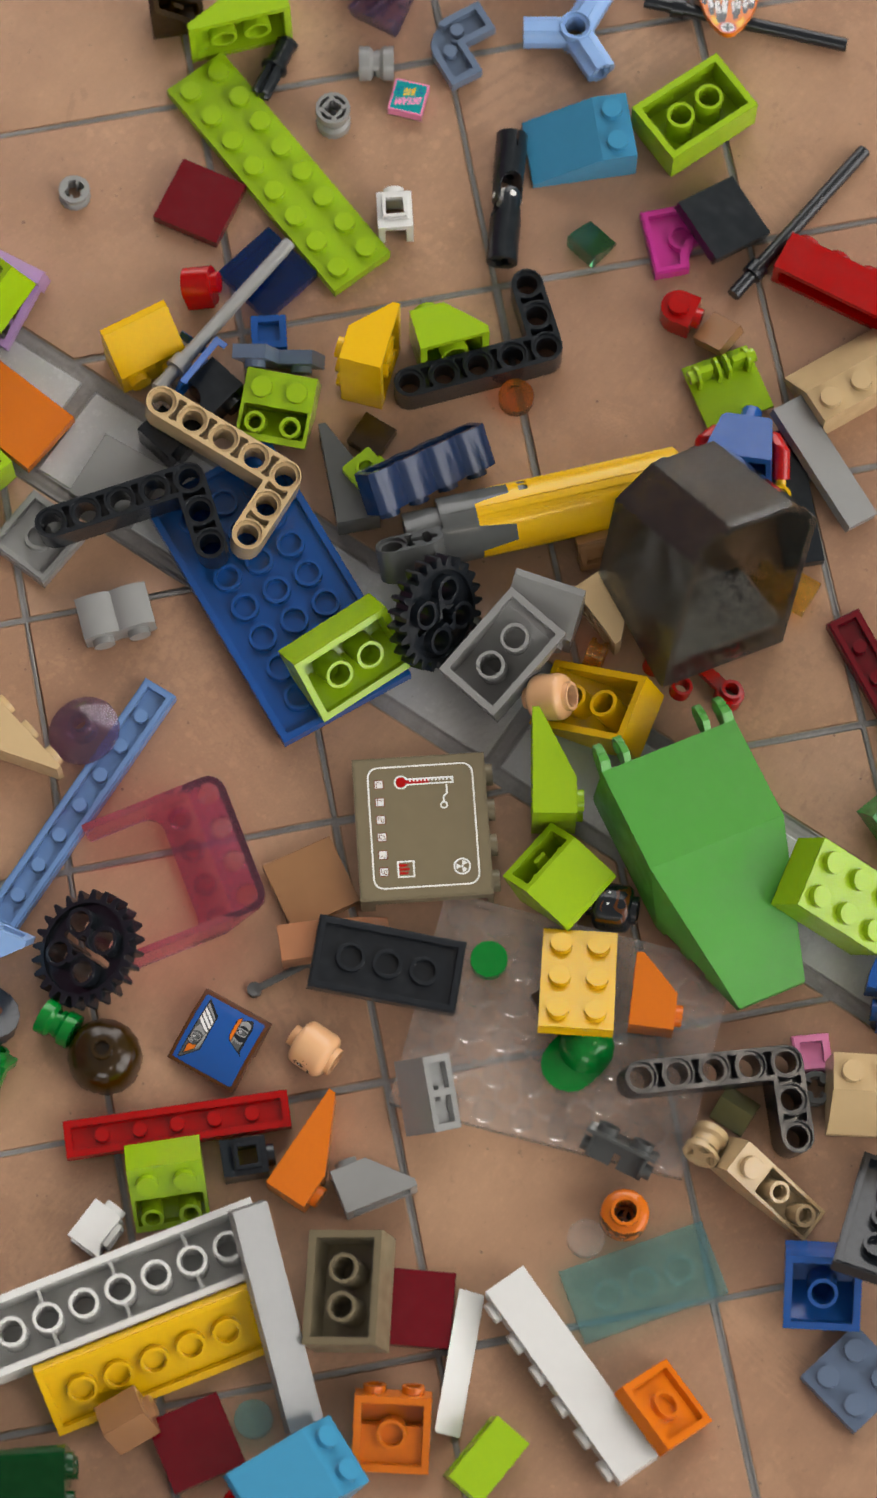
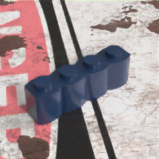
(425, 469)

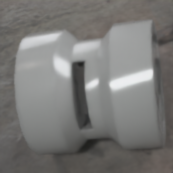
(376, 63)
(333, 124)

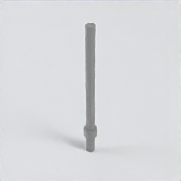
(181, 362)

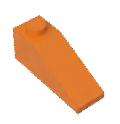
(304, 1166)

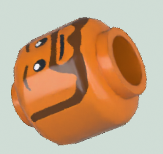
(625, 1202)

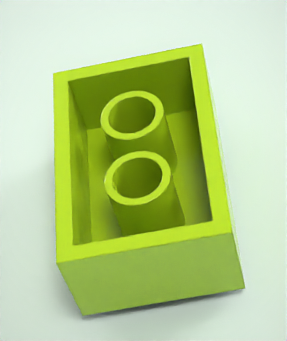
(693, 114)
(831, 895)

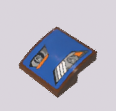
(219, 1040)

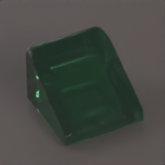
(590, 243)

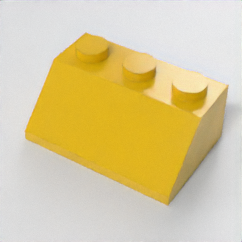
(369, 356)

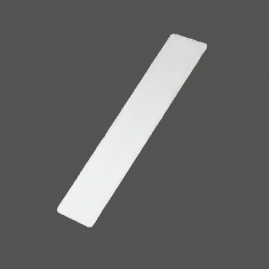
(459, 1363)

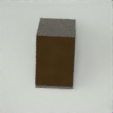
(171, 17)

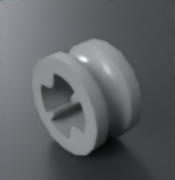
(71, 203)

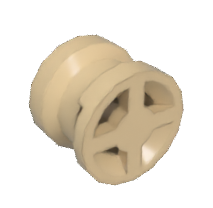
(705, 1144)

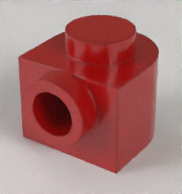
(200, 287)
(680, 312)

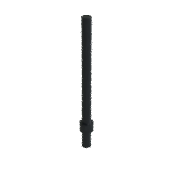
(681, 9)
(757, 268)

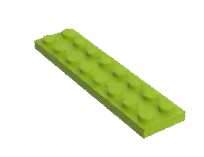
(278, 174)

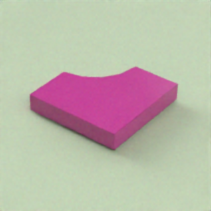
(667, 242)

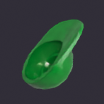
(576, 1061)

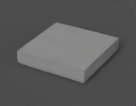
(111, 465)
(24, 547)

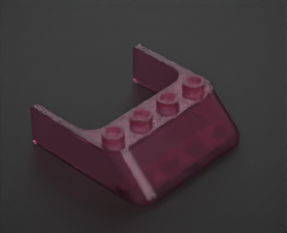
(208, 854)

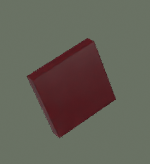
(200, 203)
(422, 1309)
(197, 1444)

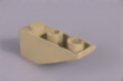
(20, 745)
(767, 1187)

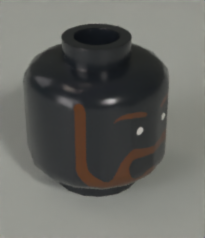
(615, 909)

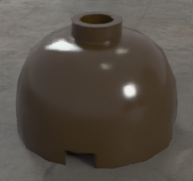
(104, 1057)

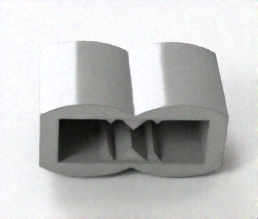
(115, 615)

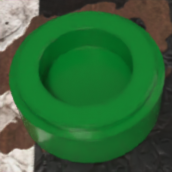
(488, 960)

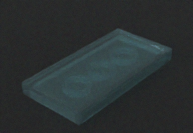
(643, 1283)

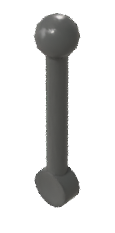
(255, 989)

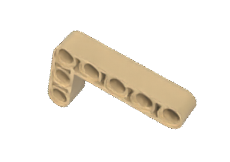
(232, 460)

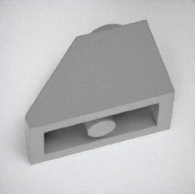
(368, 1185)

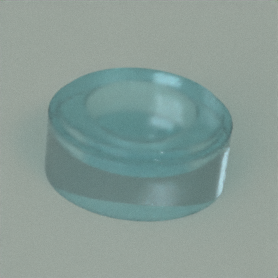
(253, 1419)

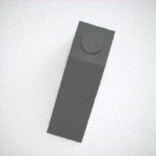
(345, 496)

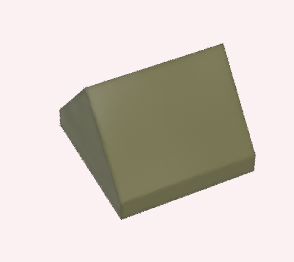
(734, 1111)

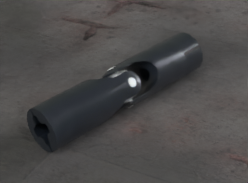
(506, 213)

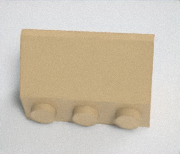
(840, 382)
(851, 1095)

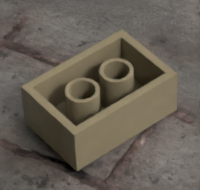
(349, 1291)

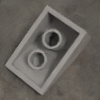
(503, 654)

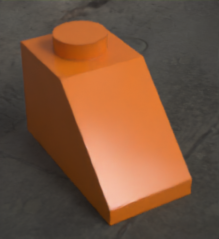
(652, 1001)

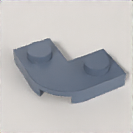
(452, 43)
(265, 356)

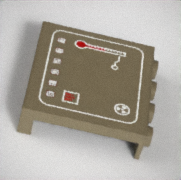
(424, 829)

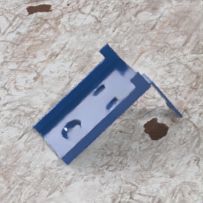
(182, 386)

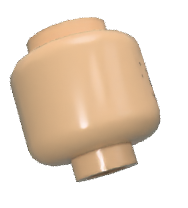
(553, 694)
(314, 1048)

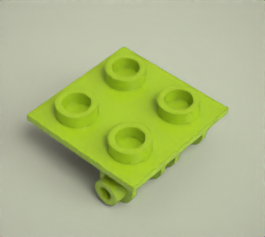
(726, 384)

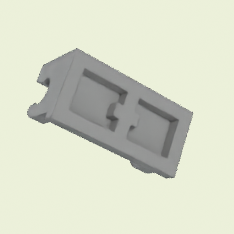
(427, 1094)

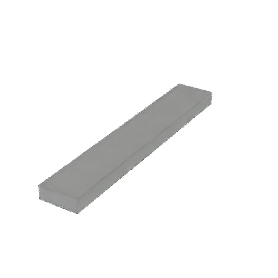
(275, 1316)

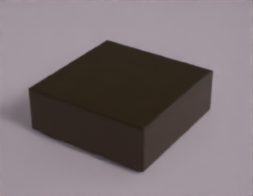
(372, 434)

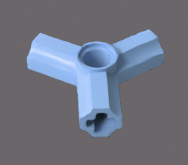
(584, 48)

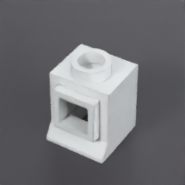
(394, 198)
(98, 1228)

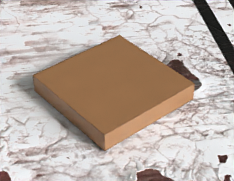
(311, 882)

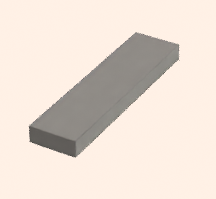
(823, 463)

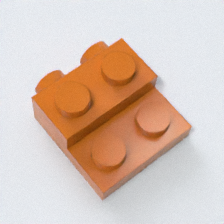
(392, 1428)

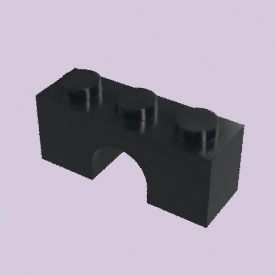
(215, 391)

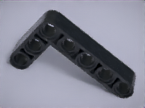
(490, 357)
(140, 509)
(730, 1077)

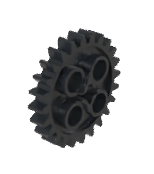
(434, 611)
(68, 977)

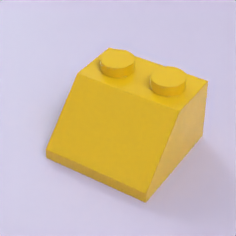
(141, 346)

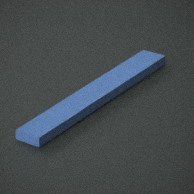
(82, 804)

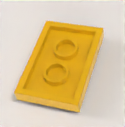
(577, 983)

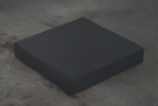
(722, 220)

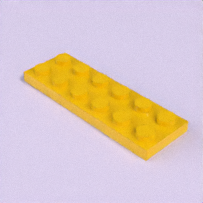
(151, 1356)

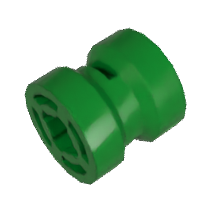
(58, 1023)

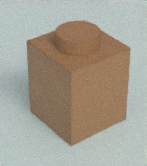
(128, 1419)

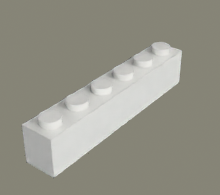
(569, 1376)

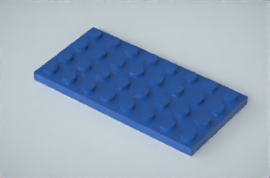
(269, 598)

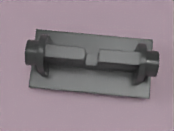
(607, 1141)

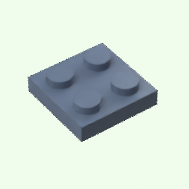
(847, 1379)

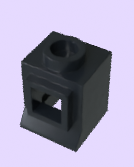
(238, 1173)

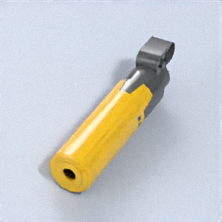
(512, 515)

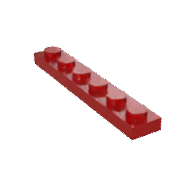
(209, 1119)

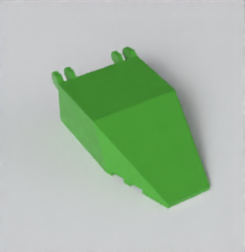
(706, 854)

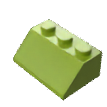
(344, 657)

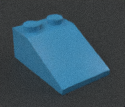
(582, 142)
(304, 1465)

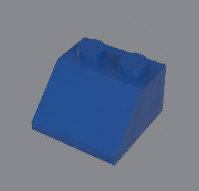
(816, 1294)

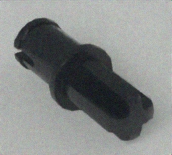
(274, 67)

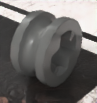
(821, 1081)

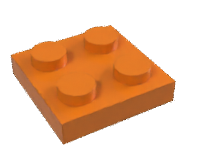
(662, 1407)

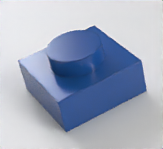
(269, 330)

